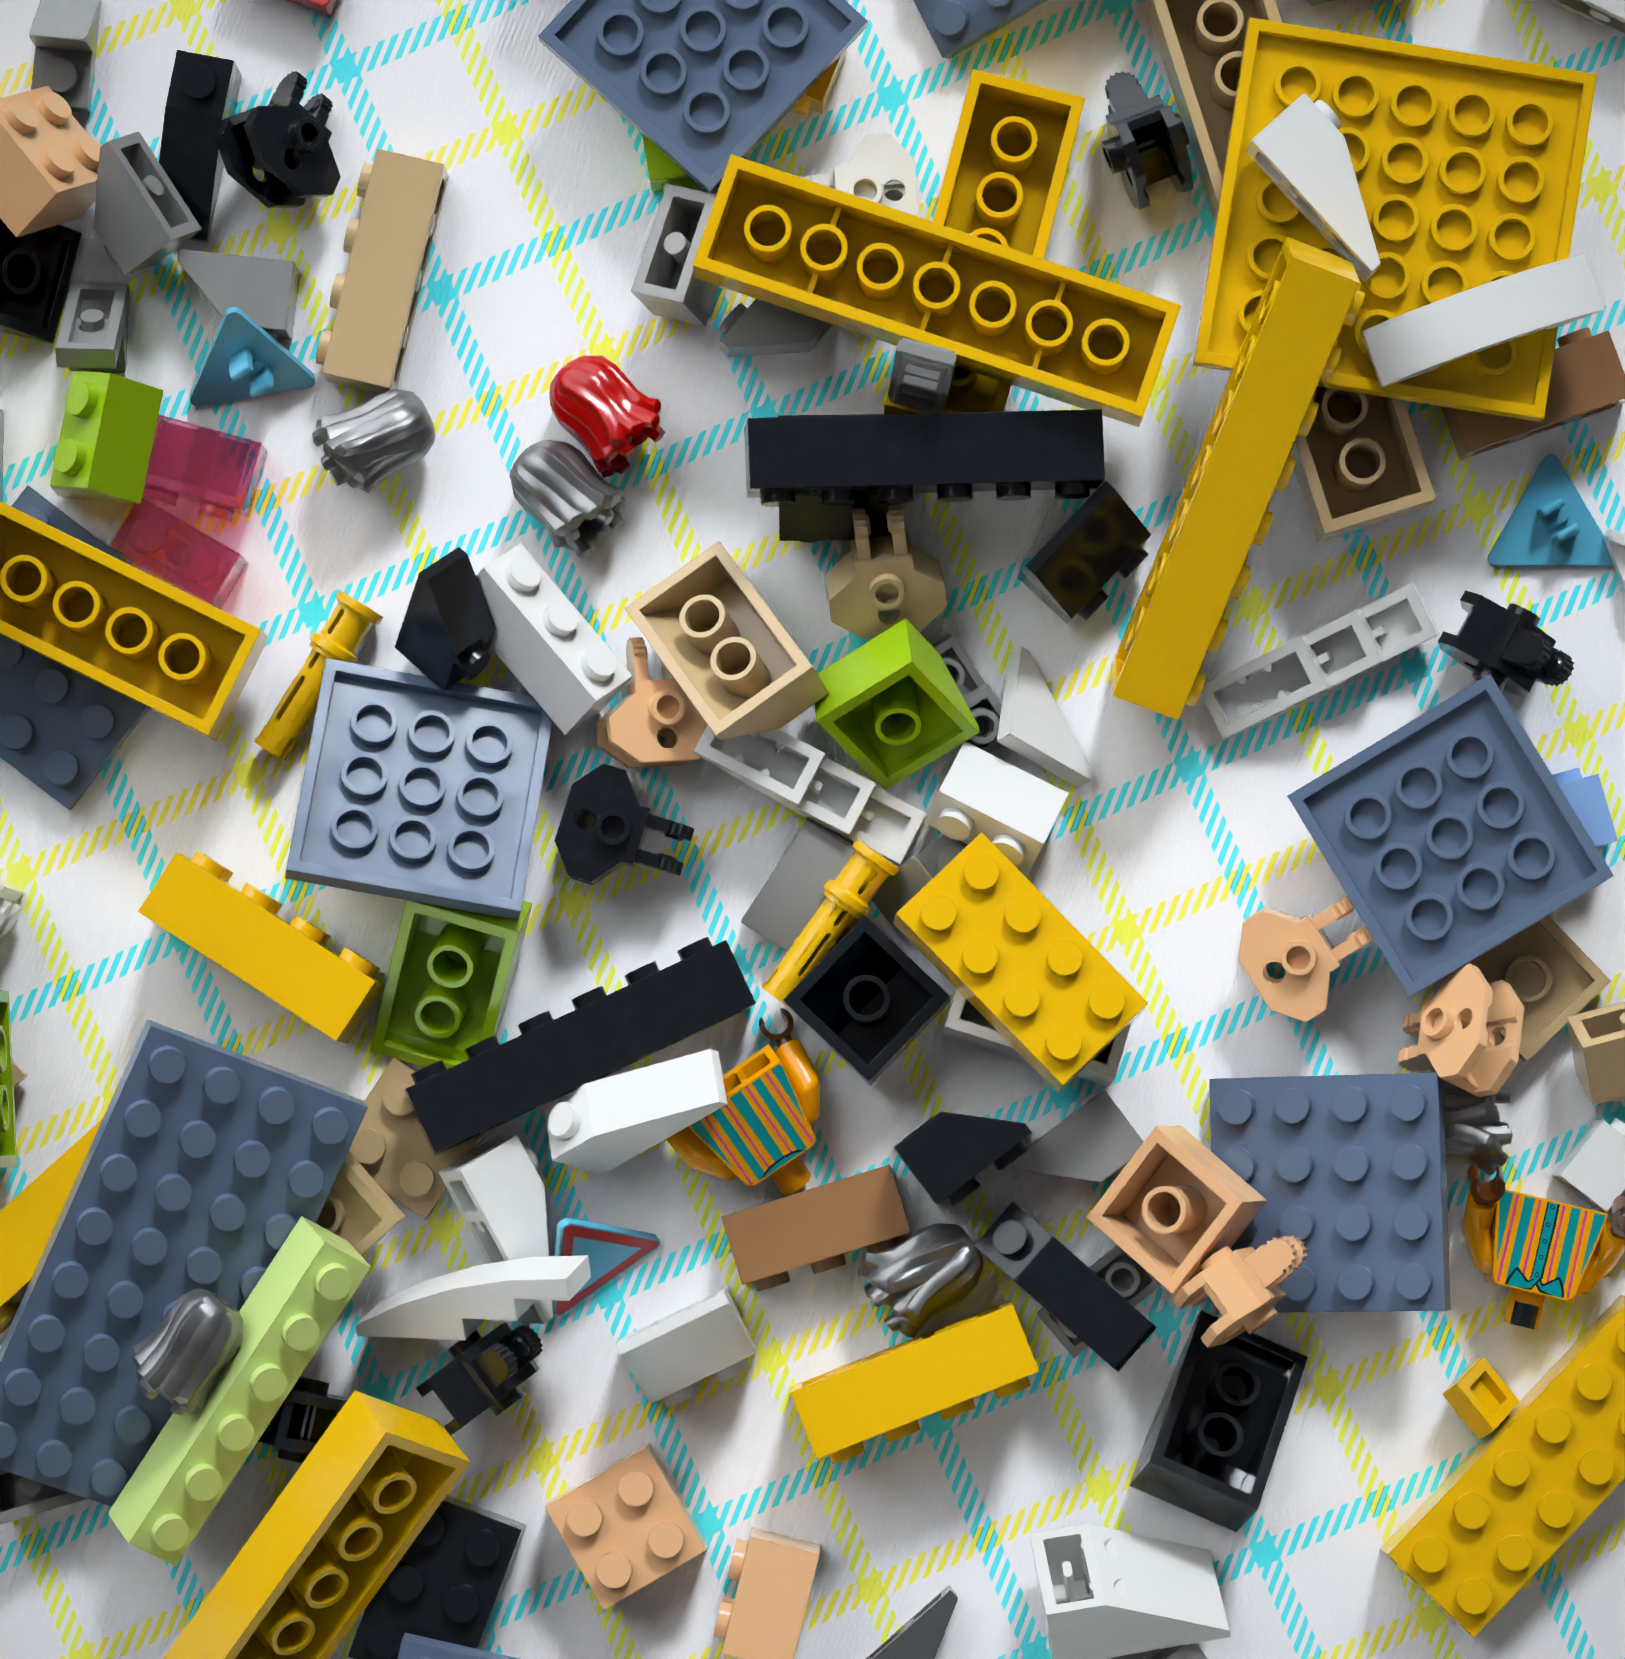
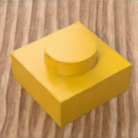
(1480, 1397)

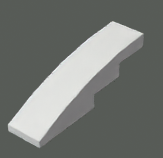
(1319, 660)
(816, 788)
(460, 1301)

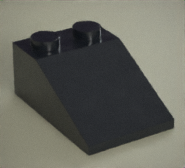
(1219, 1425)

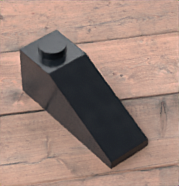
(198, 99)
(1065, 1286)

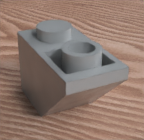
(769, 331)

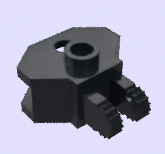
(1144, 140)
(284, 143)
(1505, 646)
(618, 828)
(485, 1373)
(302, 1419)

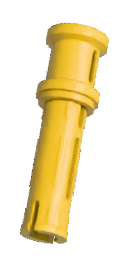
(336, 641)
(844, 900)

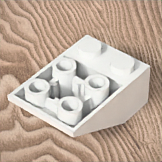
(1123, 1592)

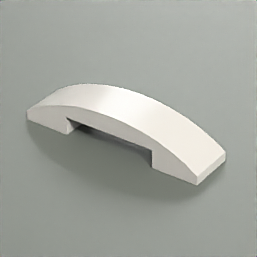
(1482, 319)

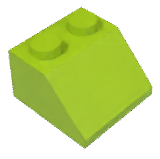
(105, 438)
(894, 705)

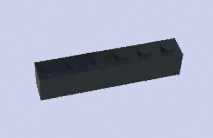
(924, 455)
(579, 1046)

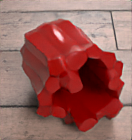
(604, 411)

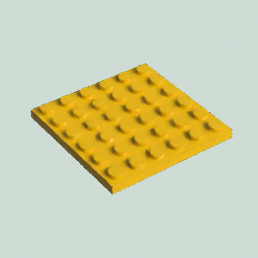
(1462, 180)

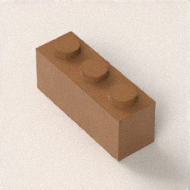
(1582, 383)
(816, 1227)

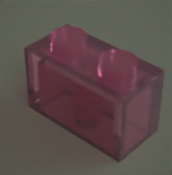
(203, 468)
(179, 553)

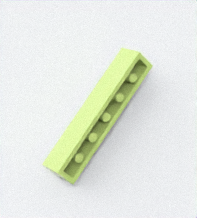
(206, 1447)

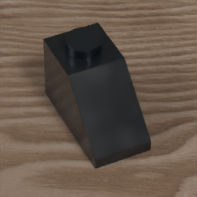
(447, 622)

